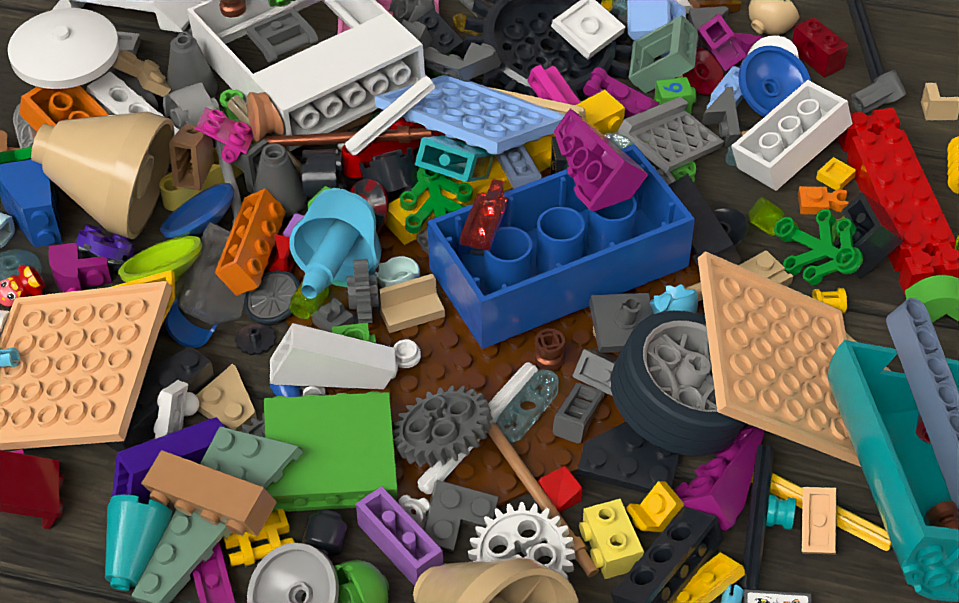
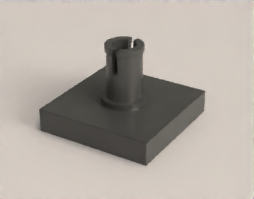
(616, 317)

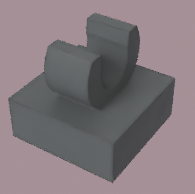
(332, 315)

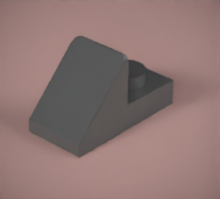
(724, 113)
(250, 161)

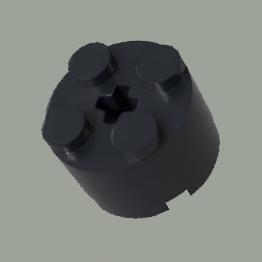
(322, 170)
(392, 170)

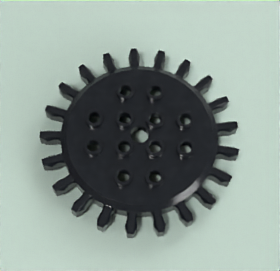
(502, 32)

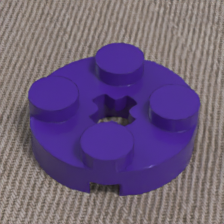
(105, 245)

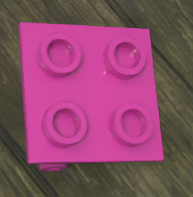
(235, 135)

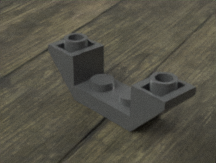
(477, 60)

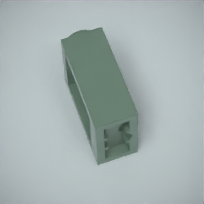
(679, 38)

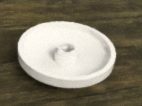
(63, 48)

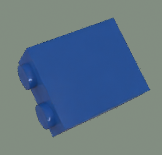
(31, 201)

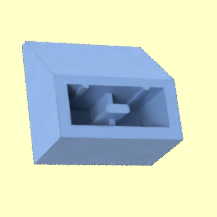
(649, 15)

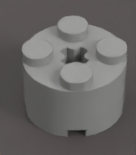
(187, 105)

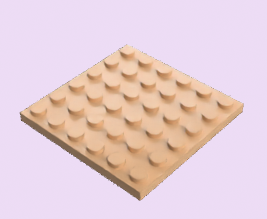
(773, 356)
(77, 364)

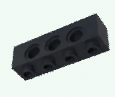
(671, 559)

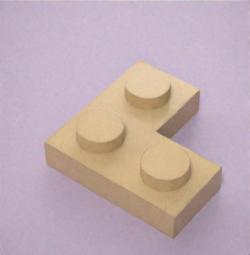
(146, 72)

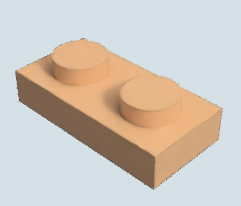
(819, 520)

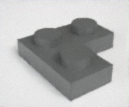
(453, 505)

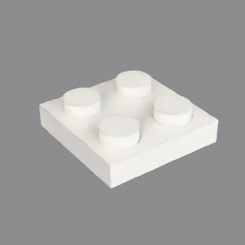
(588, 27)

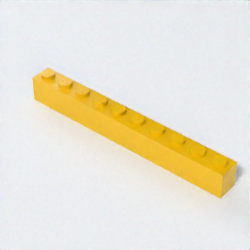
(600, 111)

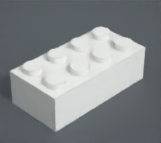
(792, 134)

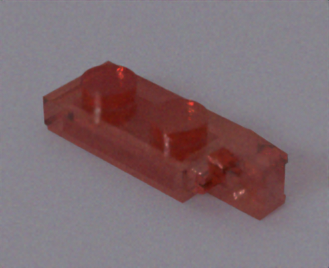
(485, 217)

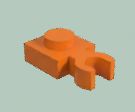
(817, 198)

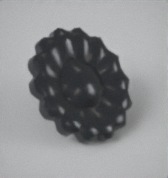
(255, 338)

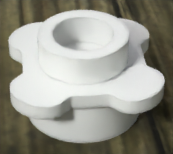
(420, 506)

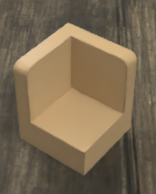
(938, 107)

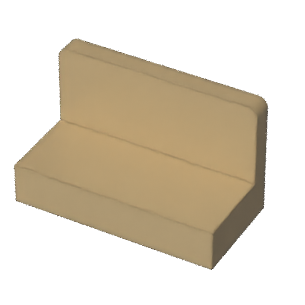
(410, 303)

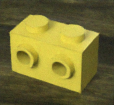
(611, 538)

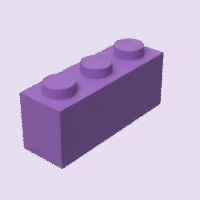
(397, 534)

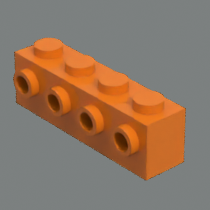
(250, 242)

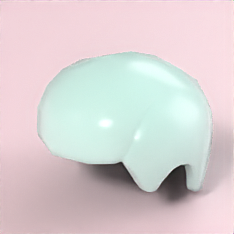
(397, 271)

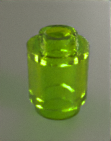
(305, 307)

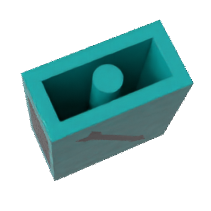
(454, 158)

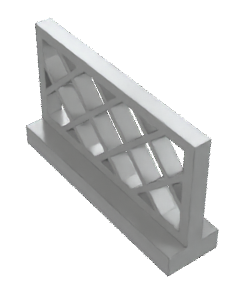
(657, 121)

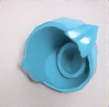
(675, 299)

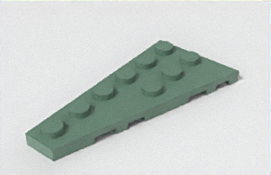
(190, 537)

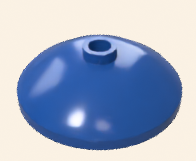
(770, 69)
(197, 212)

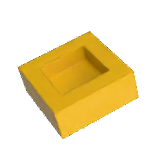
(836, 174)

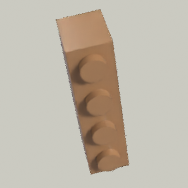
(209, 493)

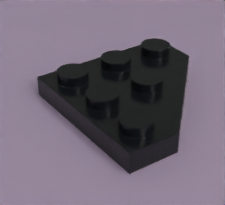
(626, 460)

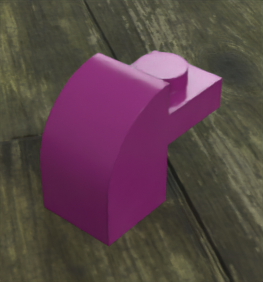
(720, 41)
(73, 271)

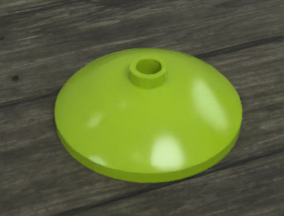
(173, 255)

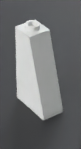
(330, 360)

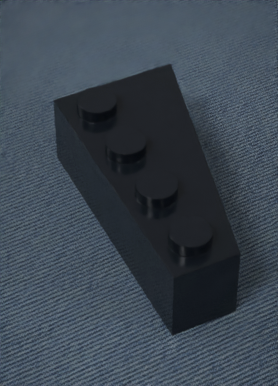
(185, 366)

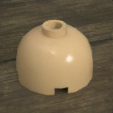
(772, 16)

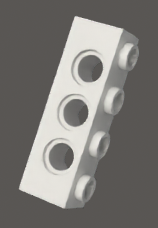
(118, 98)

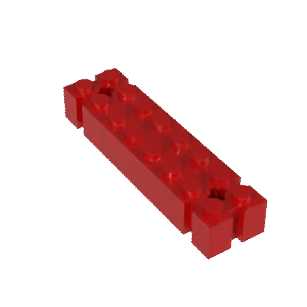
(894, 179)

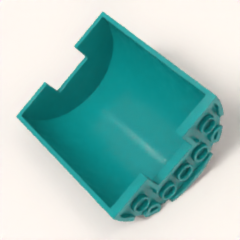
(897, 464)

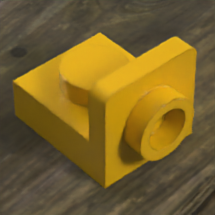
(656, 509)

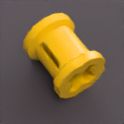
(833, 298)

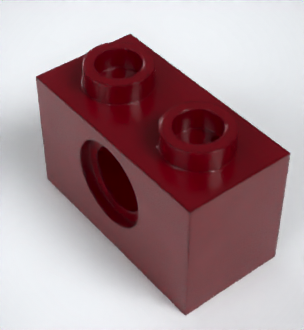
(820, 47)

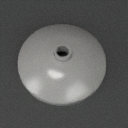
(290, 573)

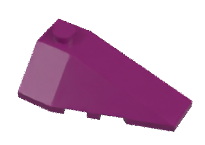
(597, 165)
(724, 481)

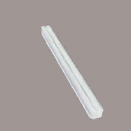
(496, 405)

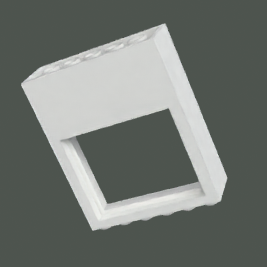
(325, 82)

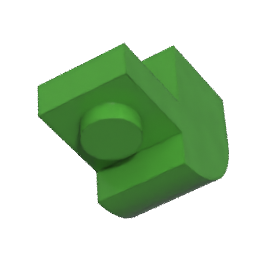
(938, 295)

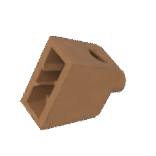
(187, 149)

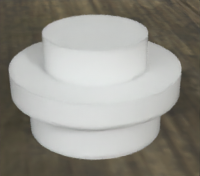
(407, 353)

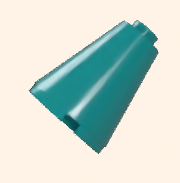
(132, 538)

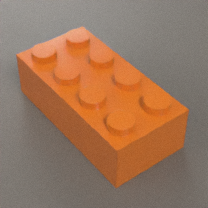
(53, 105)

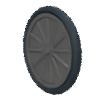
(272, 298)

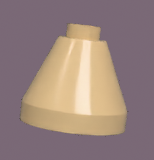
(108, 165)
(493, 582)

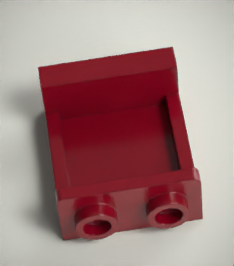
(30, 486)

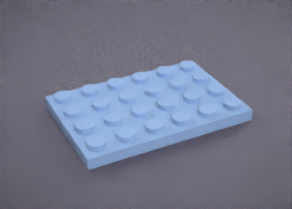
(477, 114)

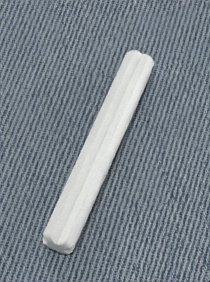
(390, 115)

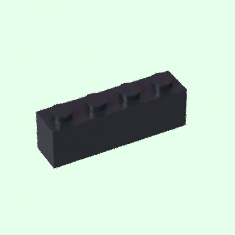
(707, 231)

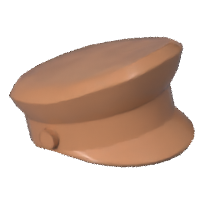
(263, 116)

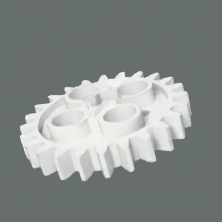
(507, 531)

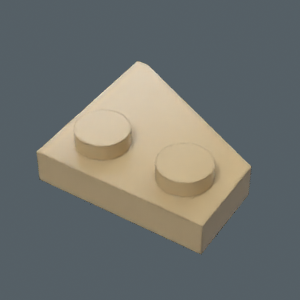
(227, 400)

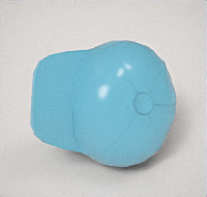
(331, 236)

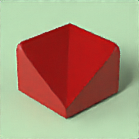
(283, 260)
(561, 488)

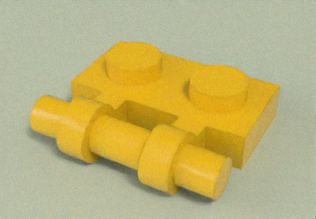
(274, 526)

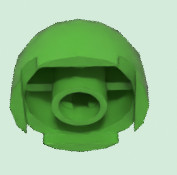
(361, 583)

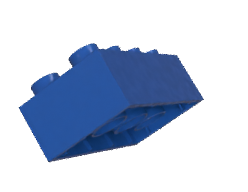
(558, 252)

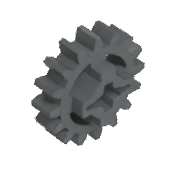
(362, 291)

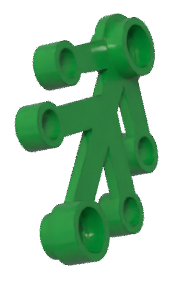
(436, 201)
(845, 259)

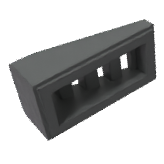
(577, 414)

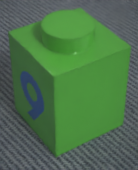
(674, 88)

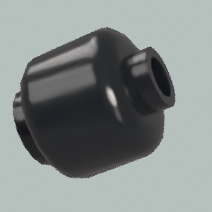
(325, 532)

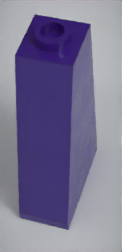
(136, 461)

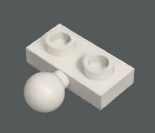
(173, 405)

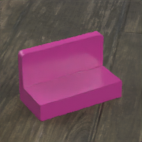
(551, 85)

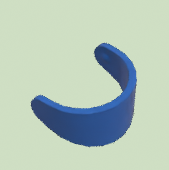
(185, 332)

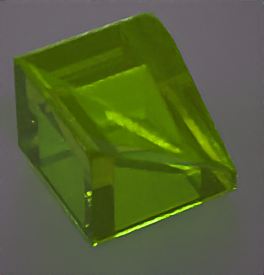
(765, 215)

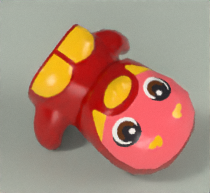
(22, 285)

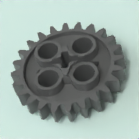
(442, 426)

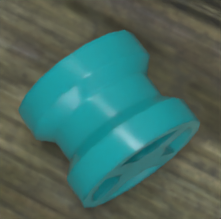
(780, 512)

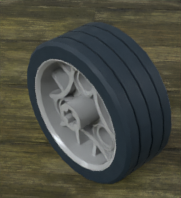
(668, 386)

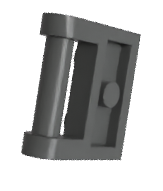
(279, 28)

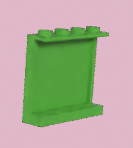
(343, 448)

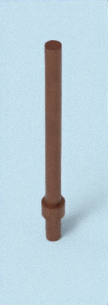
(403, 134)

